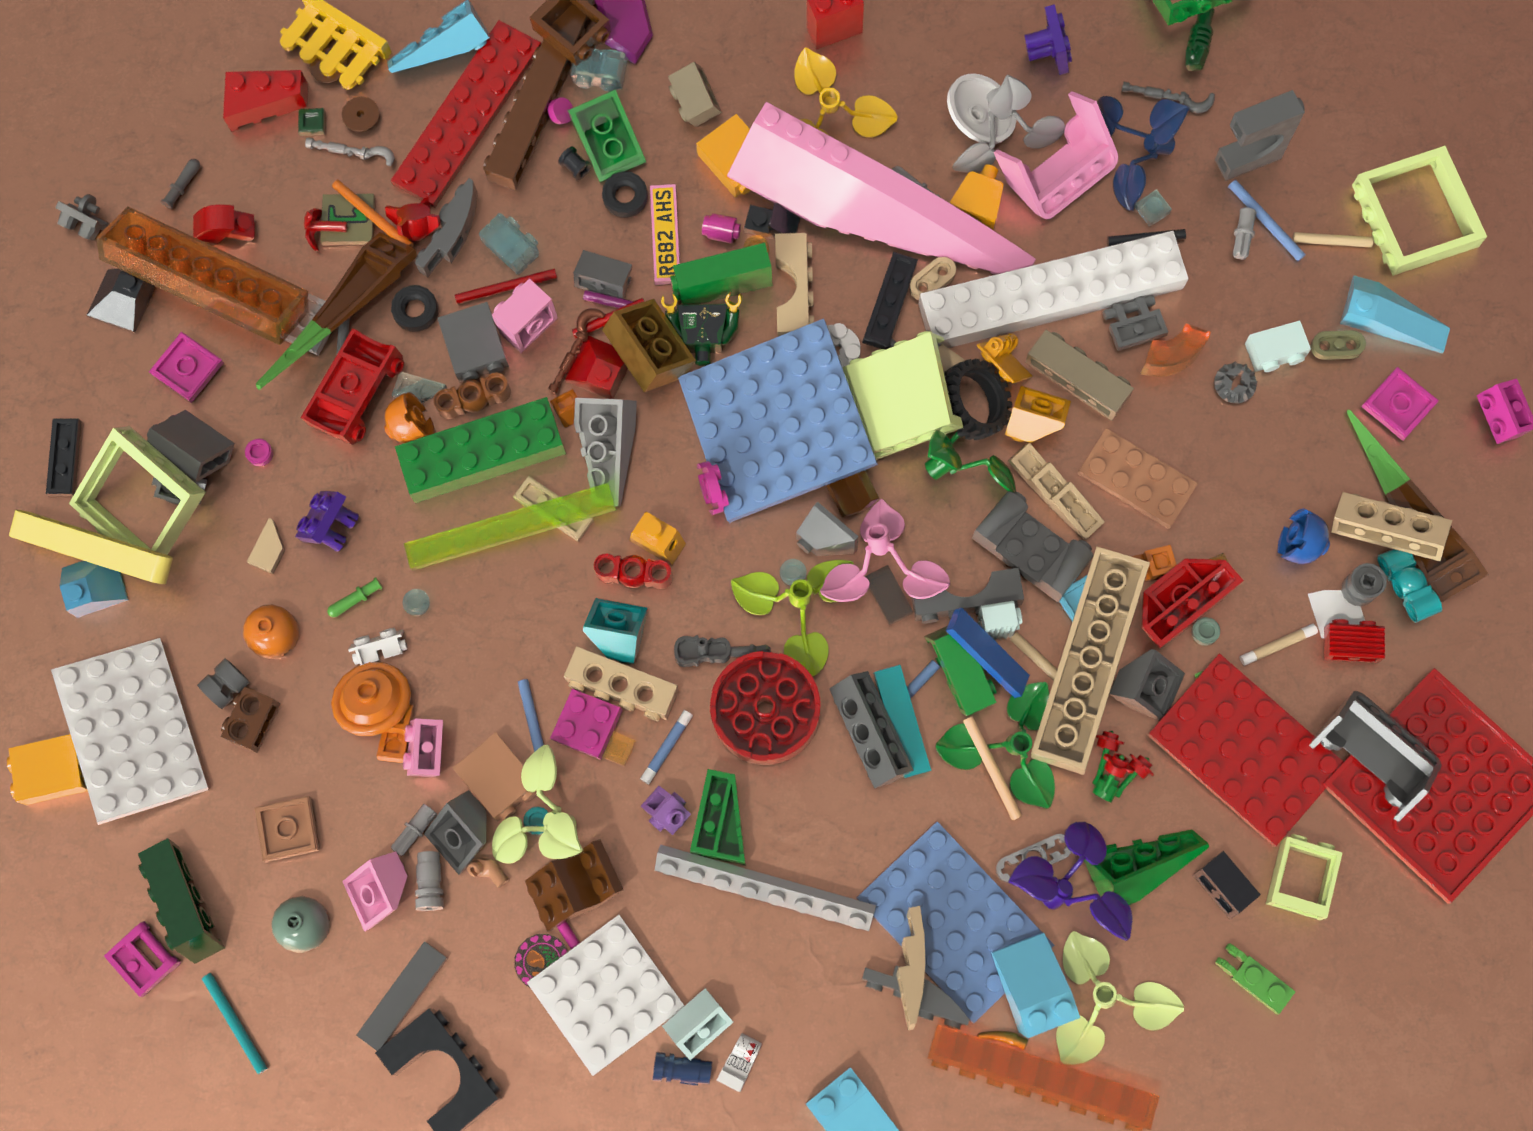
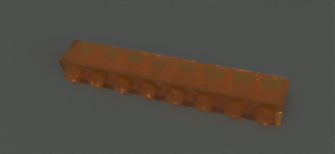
(1042, 1077)

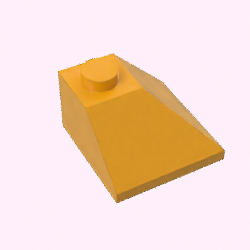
(1036, 415)

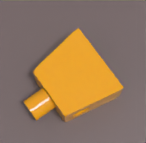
(980, 196)
(656, 537)

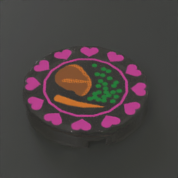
(536, 955)

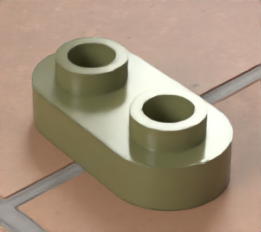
(1336, 344)

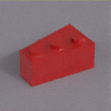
(262, 94)

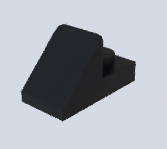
(770, 222)

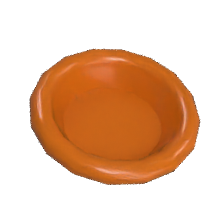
(371, 699)

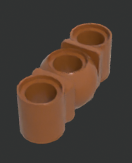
(460, 395)

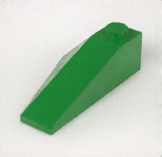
(1143, 867)

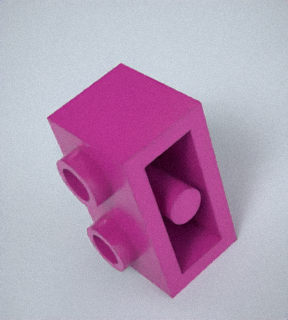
(1506, 410)

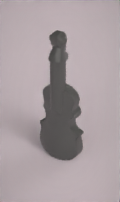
(694, 650)

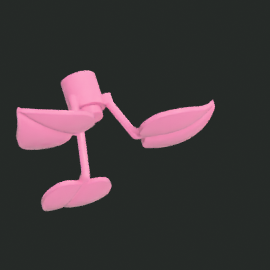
(879, 528)

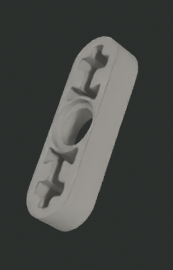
(1049, 842)

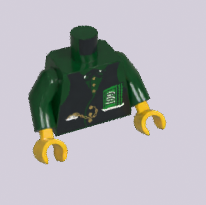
(704, 326)

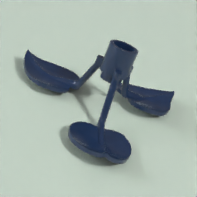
(1165, 120)

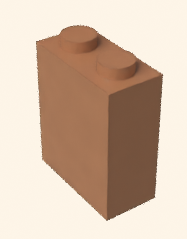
(495, 777)

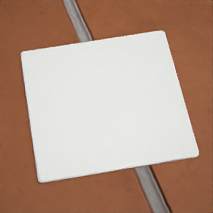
(1332, 605)

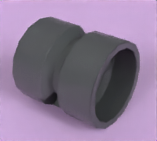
(1364, 584)
(223, 683)

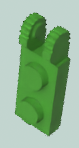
(1257, 980)

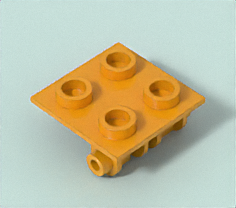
(999, 351)

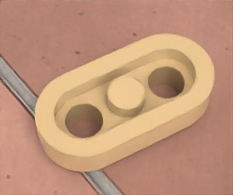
(931, 279)

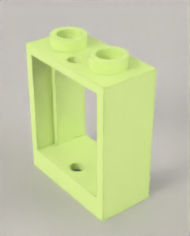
(1300, 906)

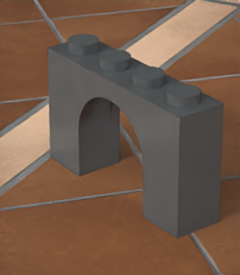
(1261, 135)

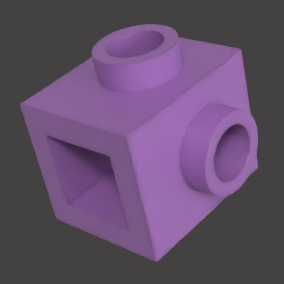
(665, 810)

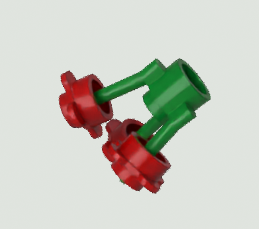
(1117, 766)

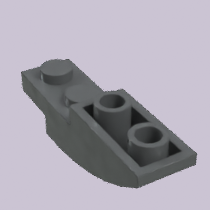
(456, 224)
(933, 1001)

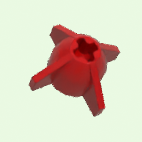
(413, 219)

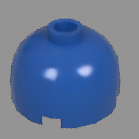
(1305, 538)

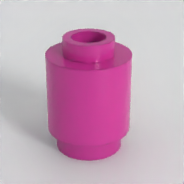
(721, 228)

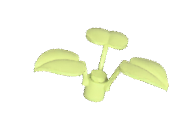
(559, 829)
(1086, 959)

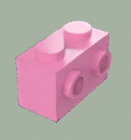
(424, 747)

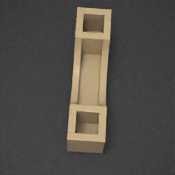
(792, 257)

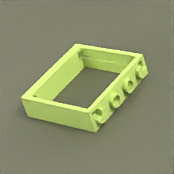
(1455, 194)
(154, 462)

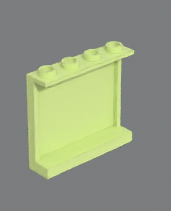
(902, 394)

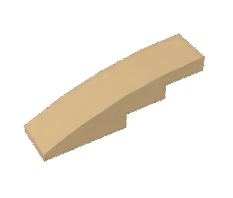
(1056, 491)
(912, 975)

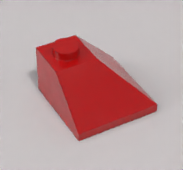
(597, 368)

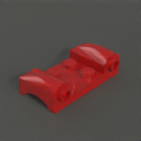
(350, 386)

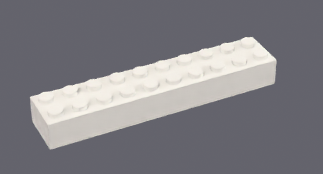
(1054, 290)

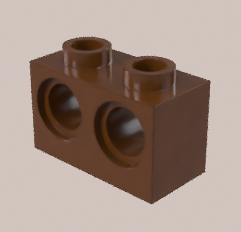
(256, 722)

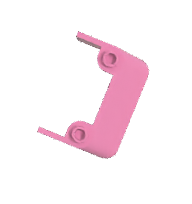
(1071, 169)

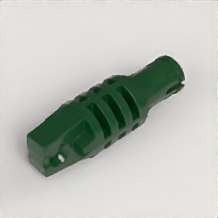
(1199, 41)

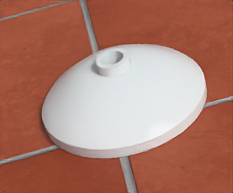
(970, 109)

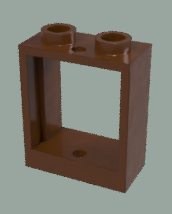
(582, 50)

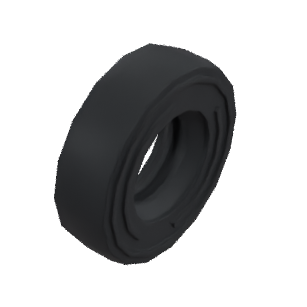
(619, 180)
(418, 323)

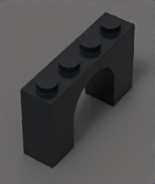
(430, 1034)

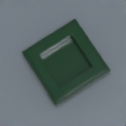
(311, 122)

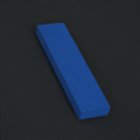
(987, 652)

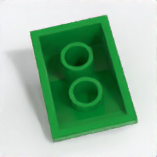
(606, 135)

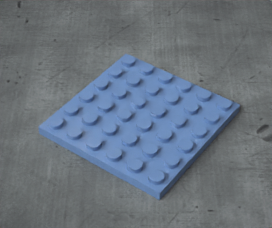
(778, 420)

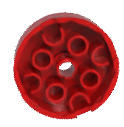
(758, 735)

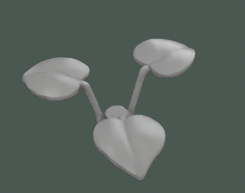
(1002, 103)

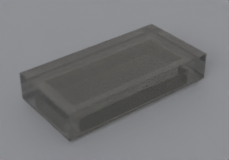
(889, 595)

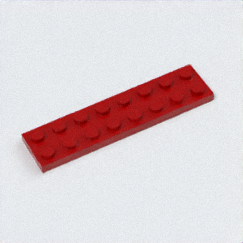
(466, 114)

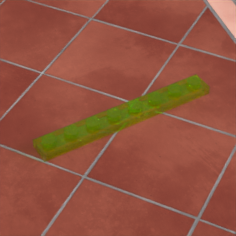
(509, 526)

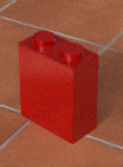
(834, 20)

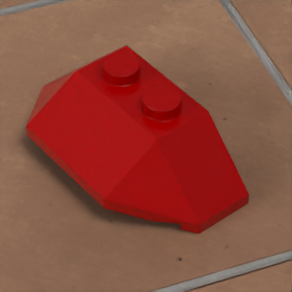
(1185, 597)

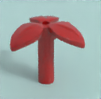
(312, 225)

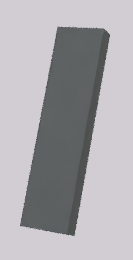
(402, 996)

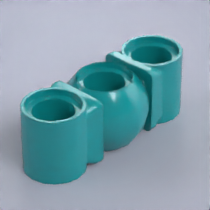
(1410, 584)

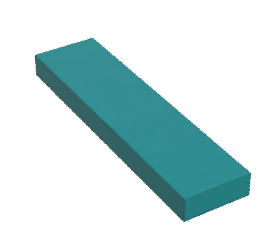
(899, 707)

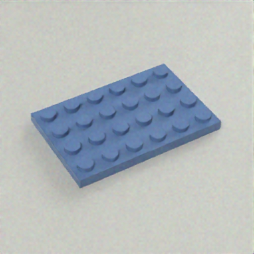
(961, 917)

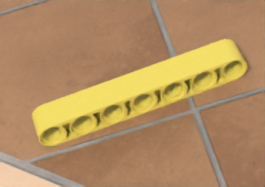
(91, 546)

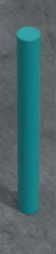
(234, 1023)

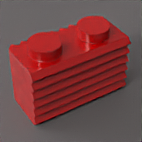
(1354, 642)

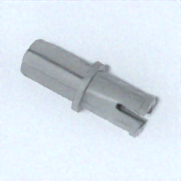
(1244, 233)
(413, 829)

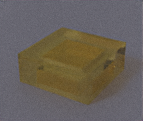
(618, 748)

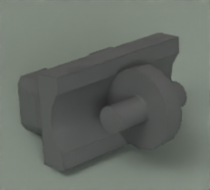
(71, 214)

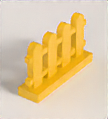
(333, 22)

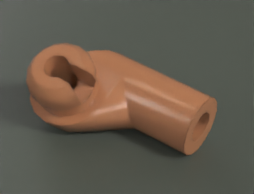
(487, 868)

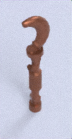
(581, 335)

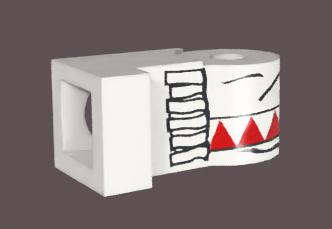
(739, 1062)

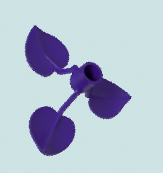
(1037, 879)

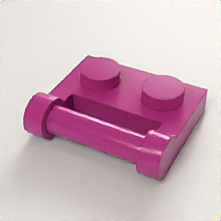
(135, 966)

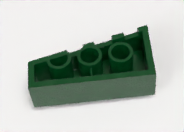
(178, 902)

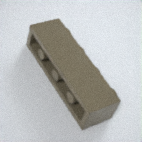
(1079, 374)

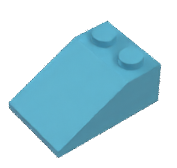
(1035, 986)
(849, 1107)

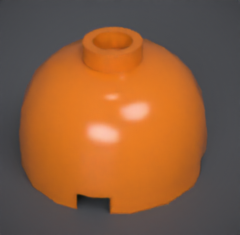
(405, 419)
(270, 631)

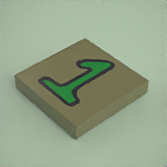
(360, 227)

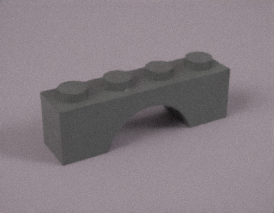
(1002, 587)

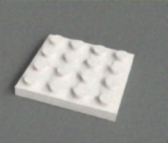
(605, 995)

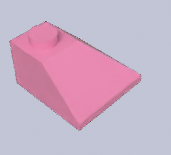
(376, 888)

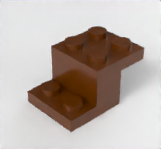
(573, 885)

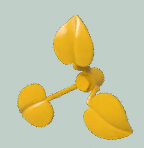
(818, 73)

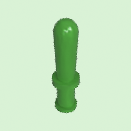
(347, 602)

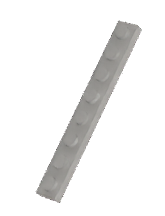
(764, 887)

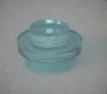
(792, 570)
(416, 602)

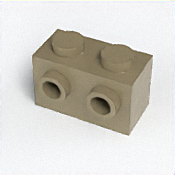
(694, 94)

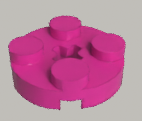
(710, 487)

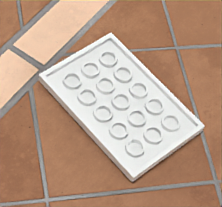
(129, 730)

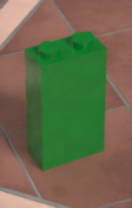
(722, 273)

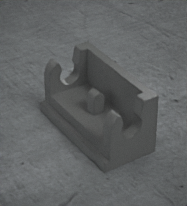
(602, 274)

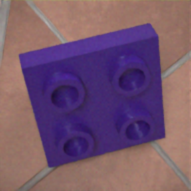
(1050, 41)
(324, 509)

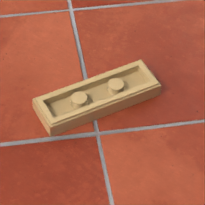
(533, 492)

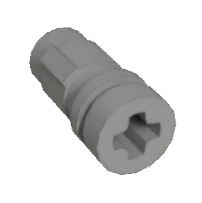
(428, 880)

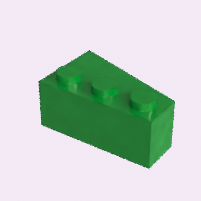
(963, 673)
(719, 820)

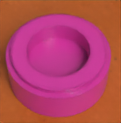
(558, 110)
(259, 452)

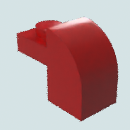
(221, 221)

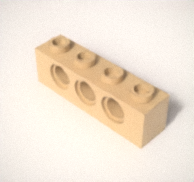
(1378, 529)
(585, 662)

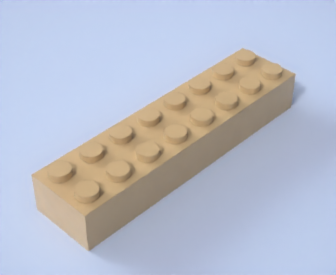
(1090, 660)

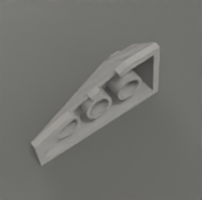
(606, 440)

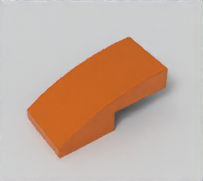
(1160, 560)
(392, 742)

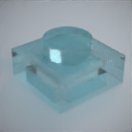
(1153, 208)

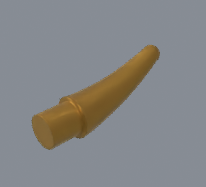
(1006, 1037)

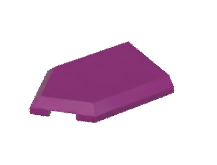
(628, 25)

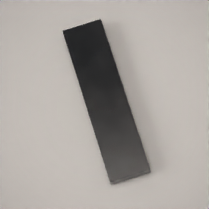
(890, 301)

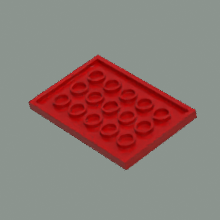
(1245, 749)

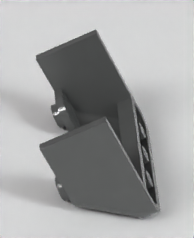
(1383, 748)

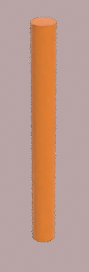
(369, 212)

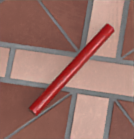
(504, 286)

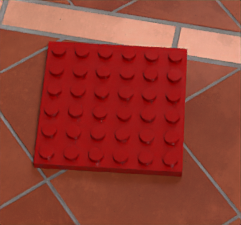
(1473, 803)

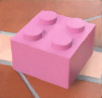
(524, 315)

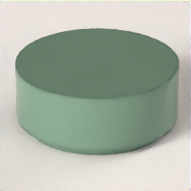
(1205, 631)

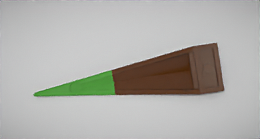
(369, 274)
(1459, 563)

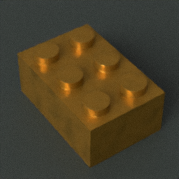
(648, 345)

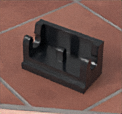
(1226, 885)

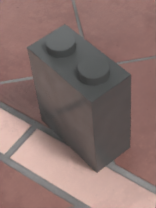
(473, 342)
(191, 445)

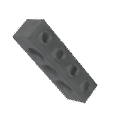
(871, 729)

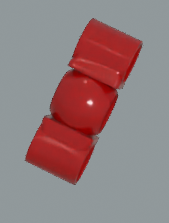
(647, 569)

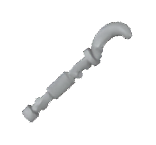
(363, 153)

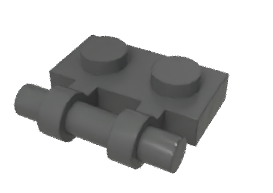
(1137, 329)

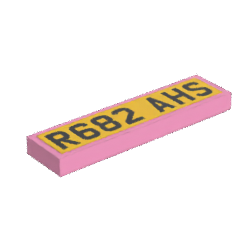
(664, 232)

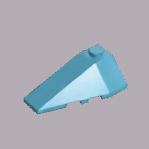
(456, 35)
(1385, 313)

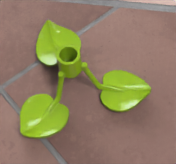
(758, 591)

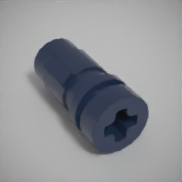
(681, 1069)

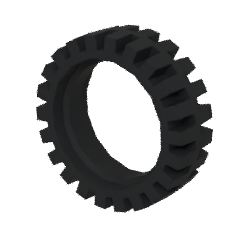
(995, 394)

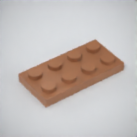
(1137, 478)

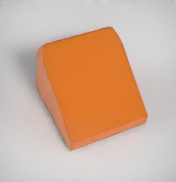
(565, 407)

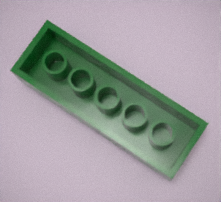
(480, 450)

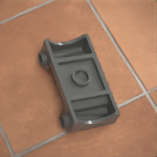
(1032, 547)

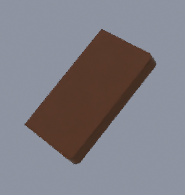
(853, 494)

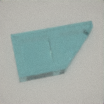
(420, 387)

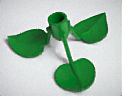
(946, 459)
(1031, 783)

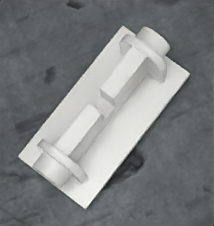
(367, 648)

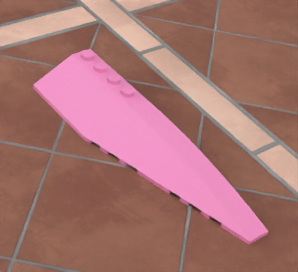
(860, 196)

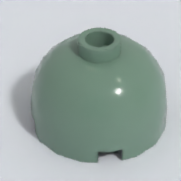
(311, 927)

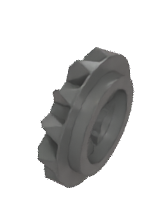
(1224, 384)

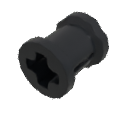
(574, 163)

